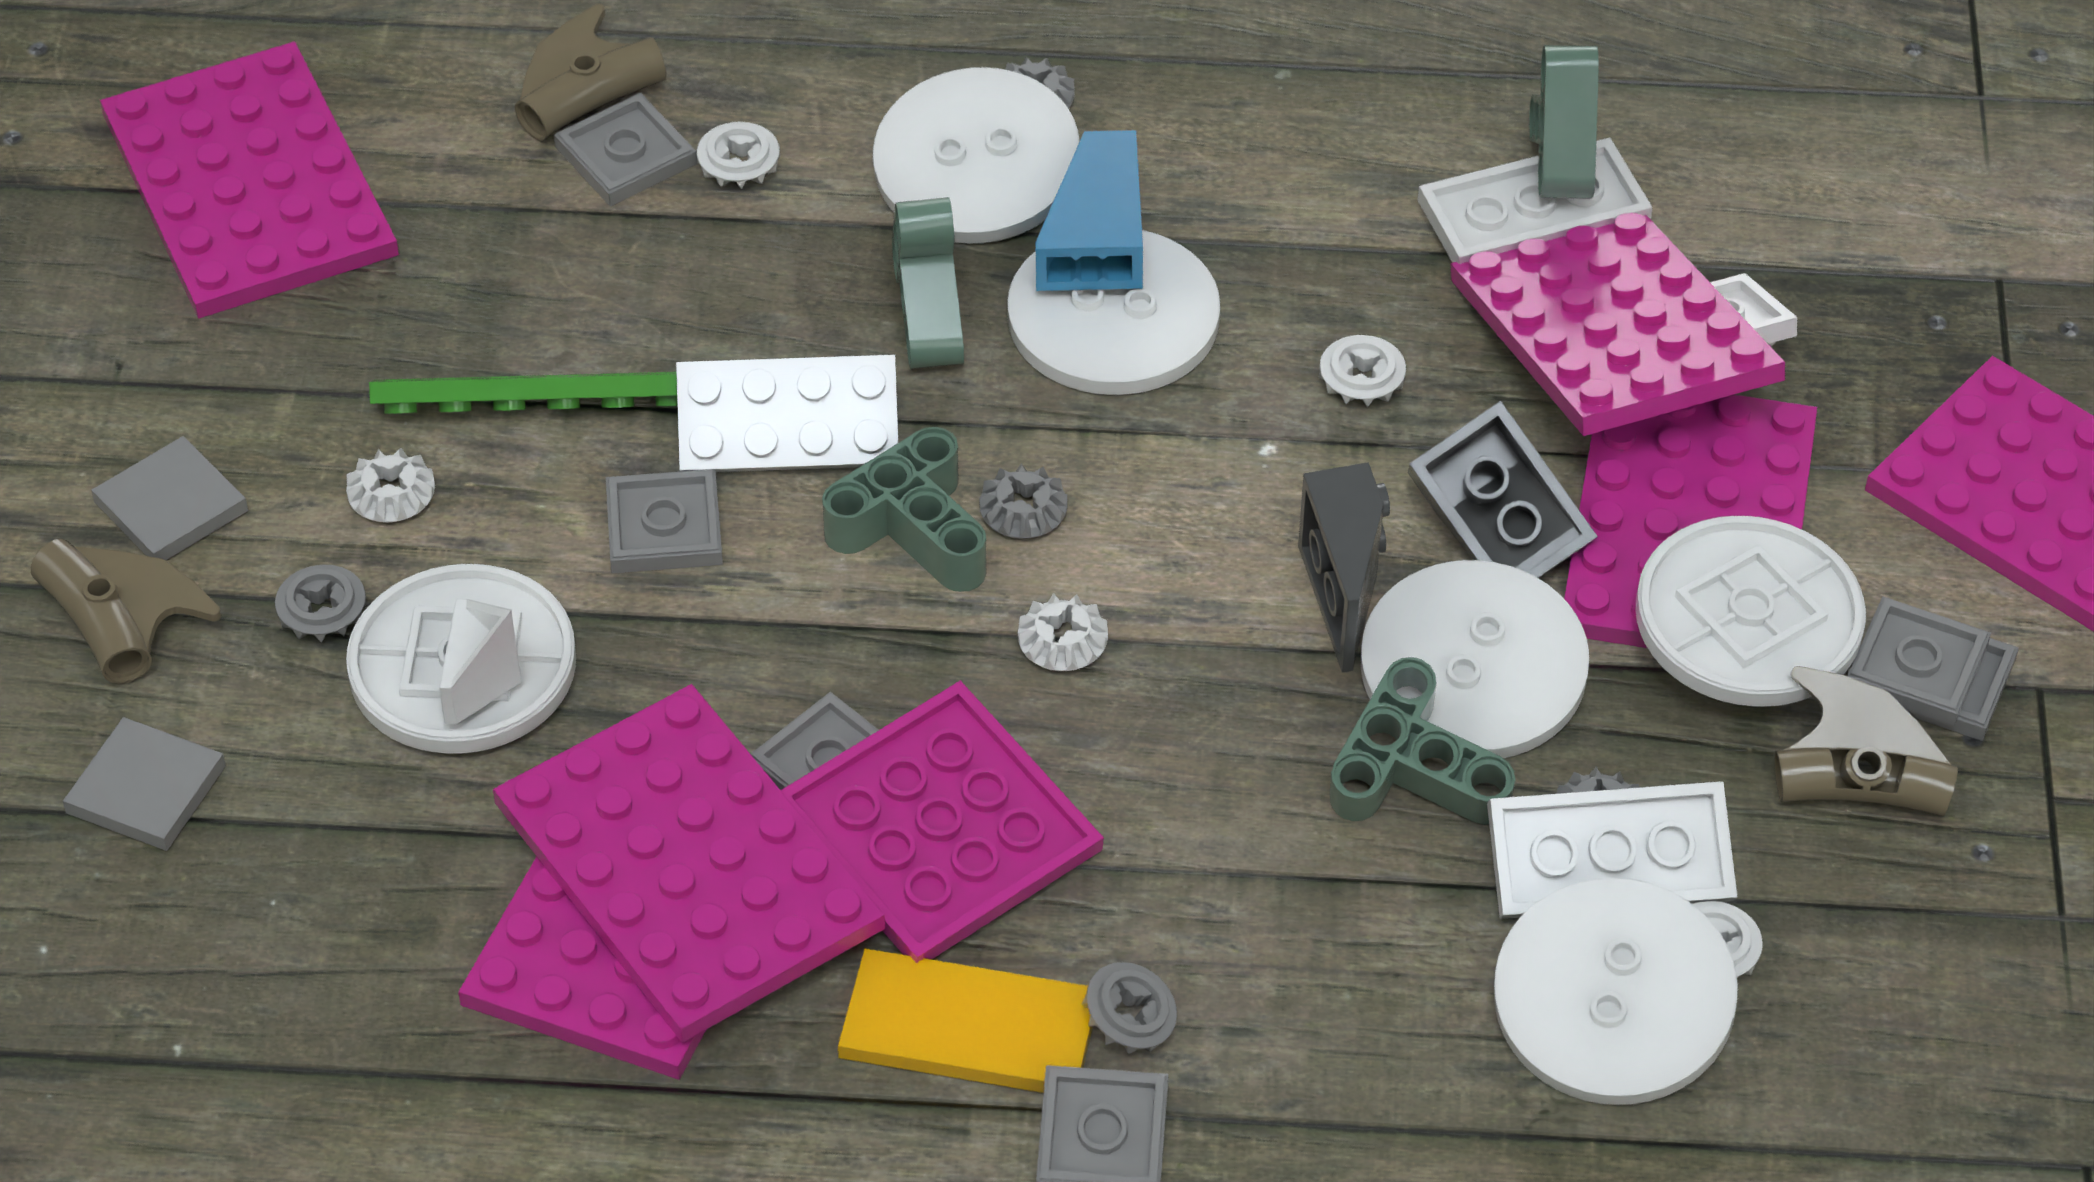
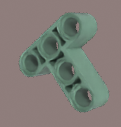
(1566, 121)
(928, 282)
(909, 499)
(1415, 742)

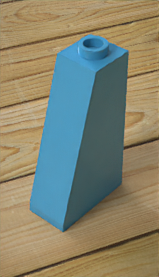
(1095, 219)

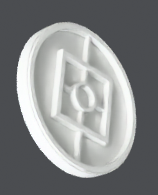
(985, 143)
(1119, 336)
(1745, 604)
(402, 646)
(1500, 647)
(1615, 991)

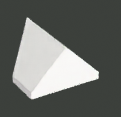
(478, 659)

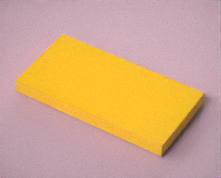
(963, 1021)

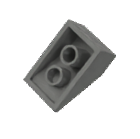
(1500, 496)
(1341, 549)

